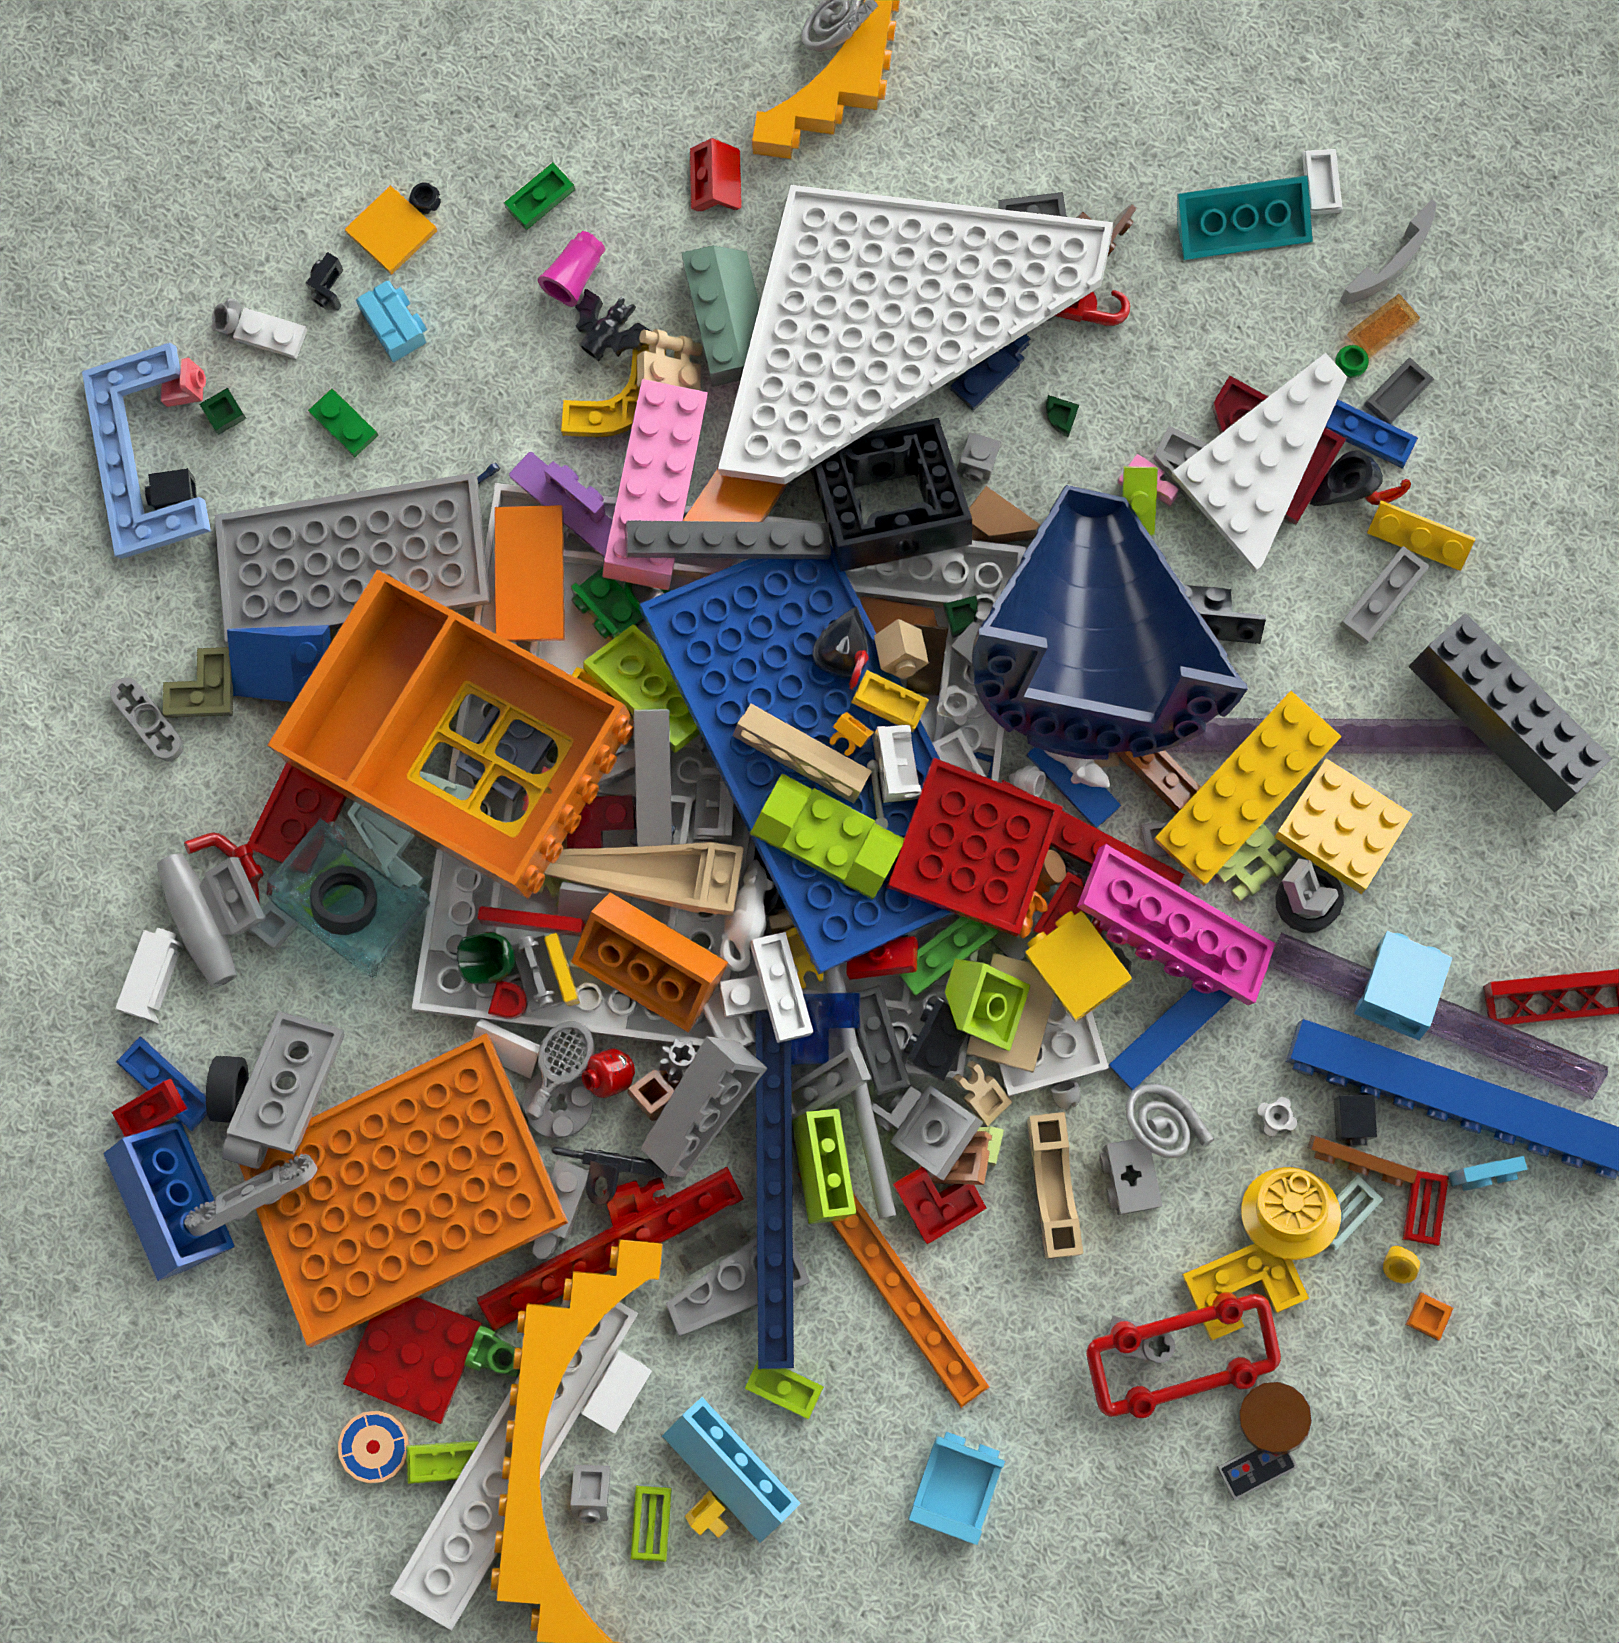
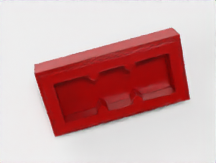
(889, 959)

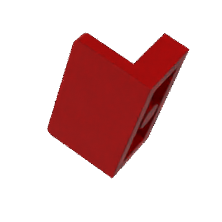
(715, 175)

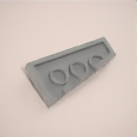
(725, 1290)

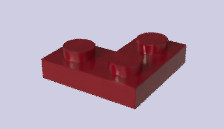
(601, 815)

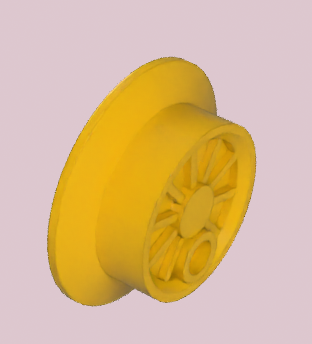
(1290, 1213)

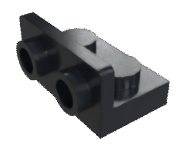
(938, 1041)

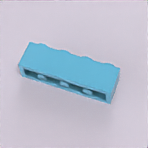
(731, 1469)

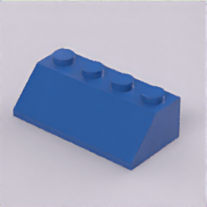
(160, 1188)

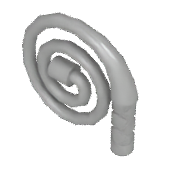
(847, 22)
(1159, 1123)

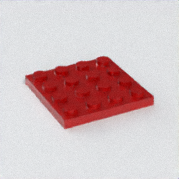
(975, 847)

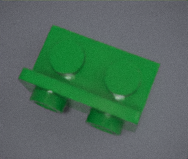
(606, 604)

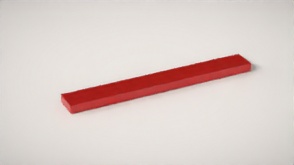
(593, 1255)

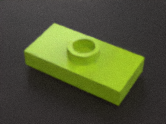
(437, 1461)

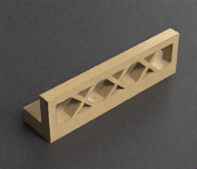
(801, 753)

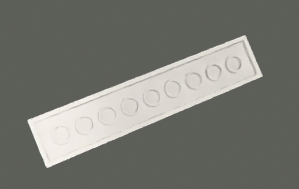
(463, 1532)

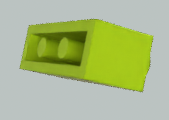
(823, 1166)

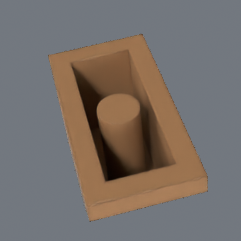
(999, 520)

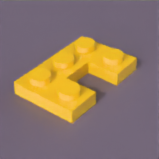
(1238, 1271)

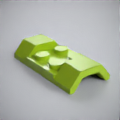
(827, 836)

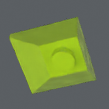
(986, 1002)

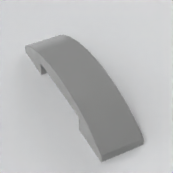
(1369, 283)

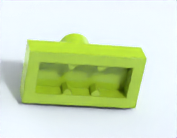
(1140, 490)

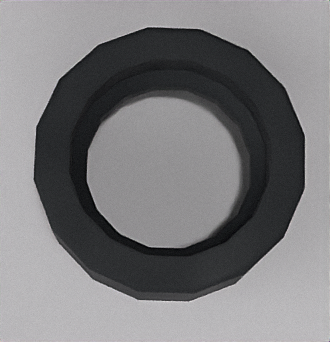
(343, 876)
(1305, 925)
(225, 1087)

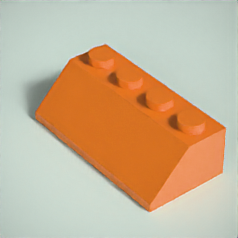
(648, 961)

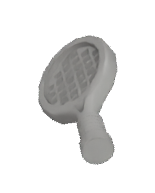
(543, 1094)

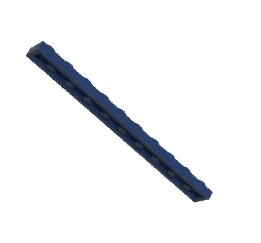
(774, 1199)

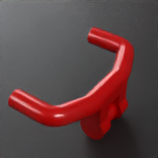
(243, 852)

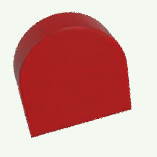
(508, 1001)

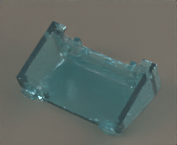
(396, 909)

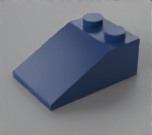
(275, 660)

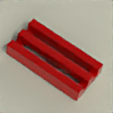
(1439, 1210)

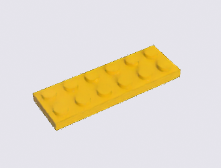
(1247, 788)

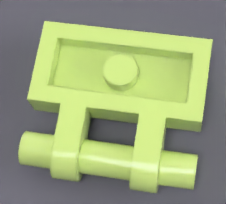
(1254, 847)

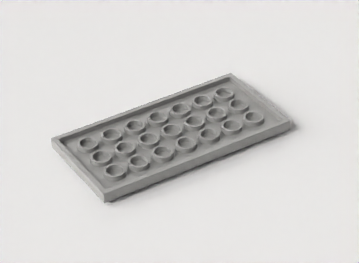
(317, 555)

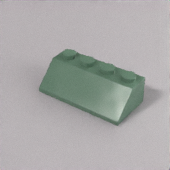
(723, 307)

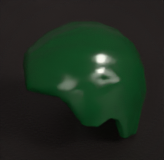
(485, 958)

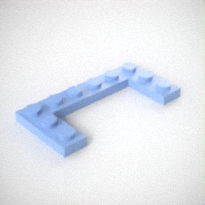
(129, 527)

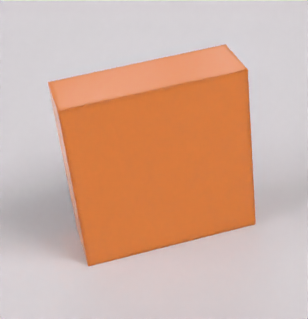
(1429, 1316)

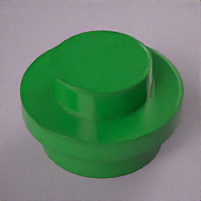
(1352, 361)

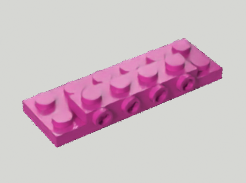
(1174, 927)

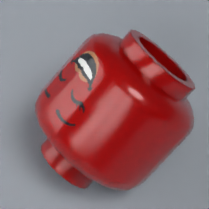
(608, 1073)

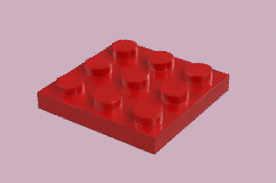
(413, 1357)

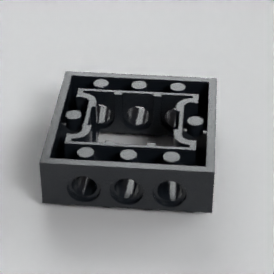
(886, 455)

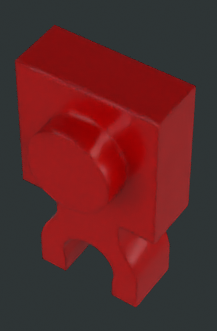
(631, 1199)

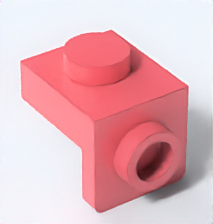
(186, 388)

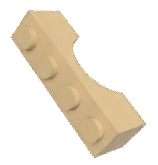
(1053, 1185)

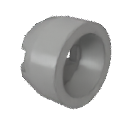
(1066, 1093)

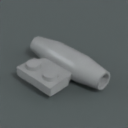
(209, 911)

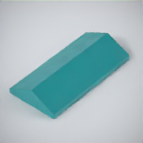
(1244, 217)

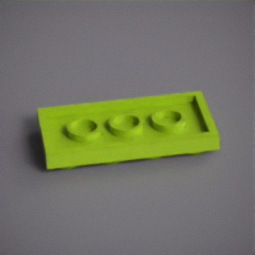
(639, 678)

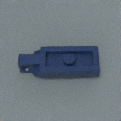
(988, 375)

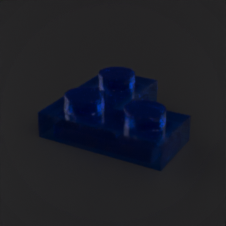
(825, 1013)

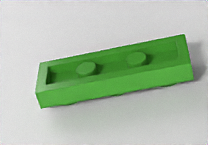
(939, 954)

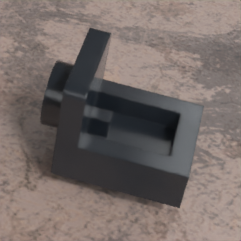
(322, 278)

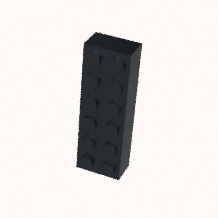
(1510, 712)

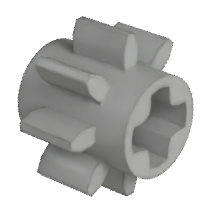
(672, 1056)

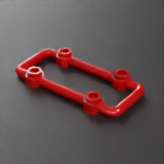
(1127, 1339)

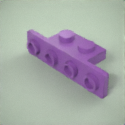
(559, 486)

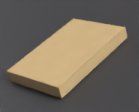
(1031, 1024)

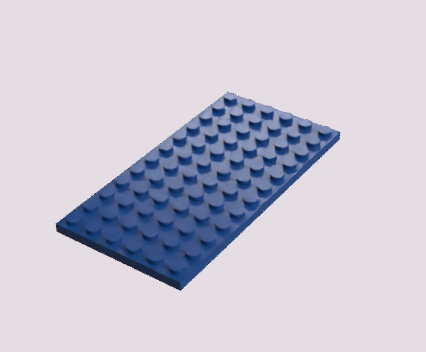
(751, 641)

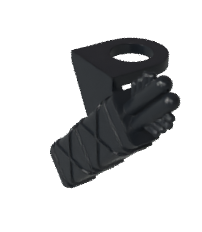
(609, 1166)

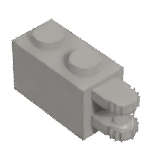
(570, 1188)

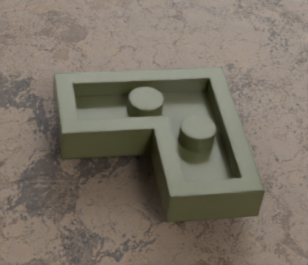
(209, 694)

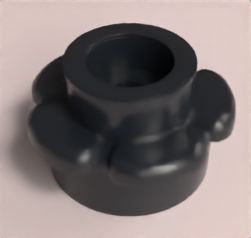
(425, 190)

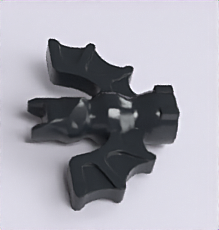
(605, 331)

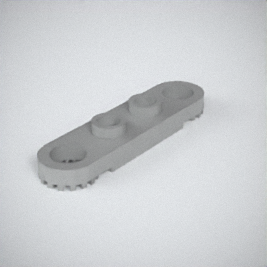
(251, 1194)

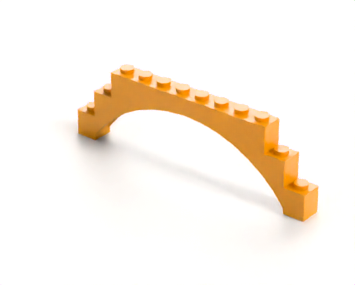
(848, 80)
(549, 1343)

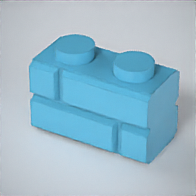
(391, 321)

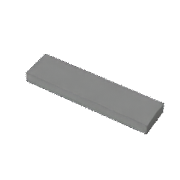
(653, 777)

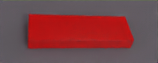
(530, 921)

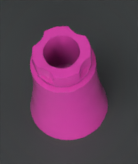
(572, 269)

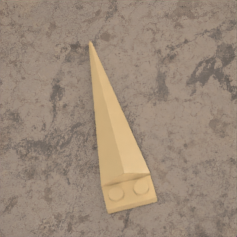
(678, 876)

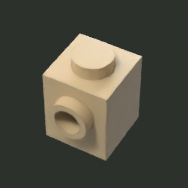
(901, 649)

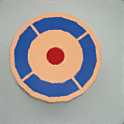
(373, 1446)

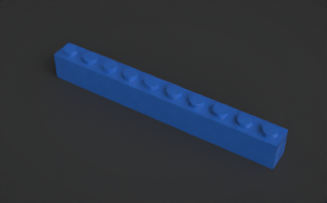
(1456, 1096)

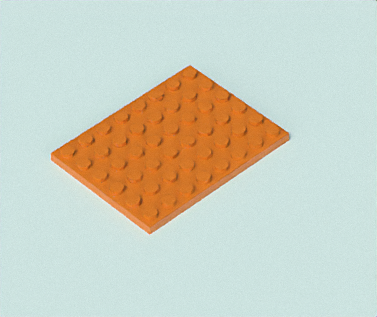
(407, 1191)

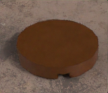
(1275, 1418)

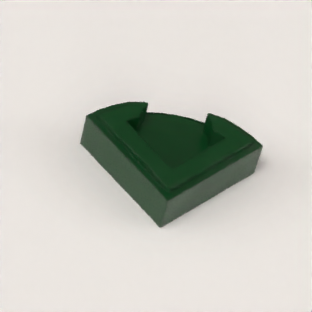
(1061, 414)
(960, 614)

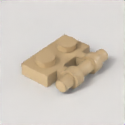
(665, 369)

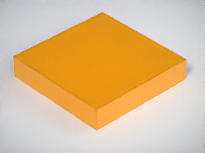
(391, 230)

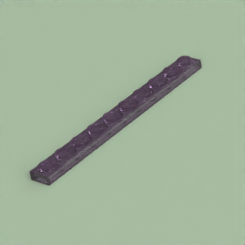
(1358, 737)
(1449, 1021)

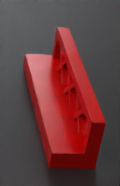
(1552, 984)

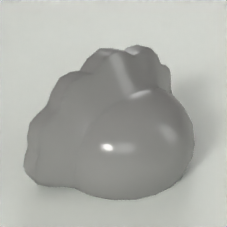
(226, 316)

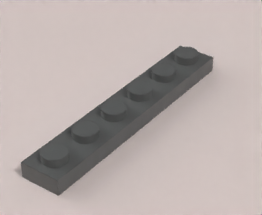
(727, 540)

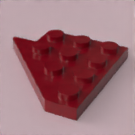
(1237, 400)

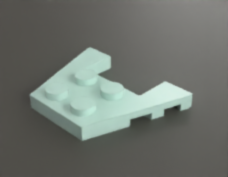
(390, 840)

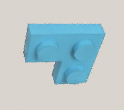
(1481, 1175)

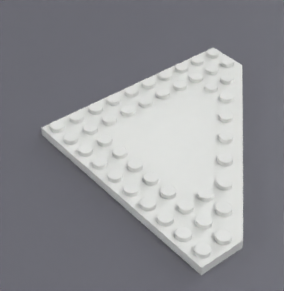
(885, 305)

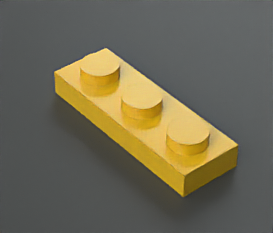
(1421, 535)

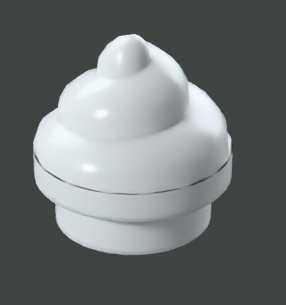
(1029, 780)

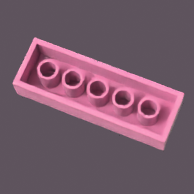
(655, 475)

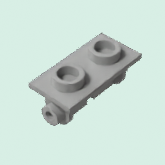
(537, 973)

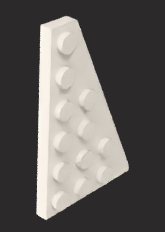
(1256, 464)

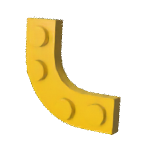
(605, 416)

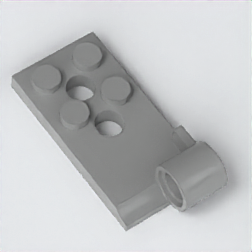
(274, 1115)

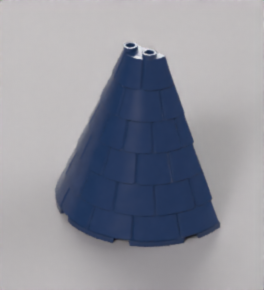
(1099, 640)

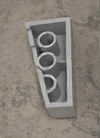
(702, 1104)

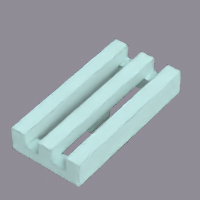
(1366, 1190)

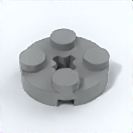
(562, 1122)

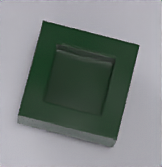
(222, 411)

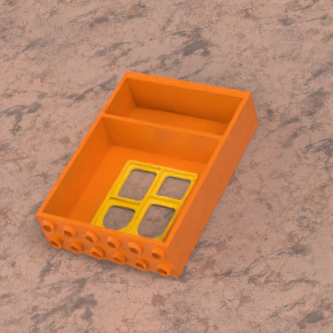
(388, 701)

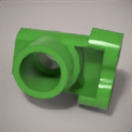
(487, 1352)

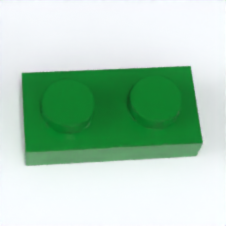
(539, 196)
(343, 422)

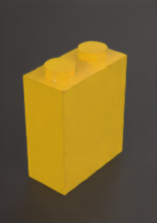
(1077, 965)

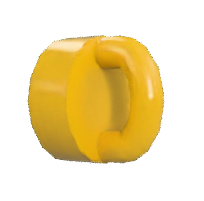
(1401, 1265)

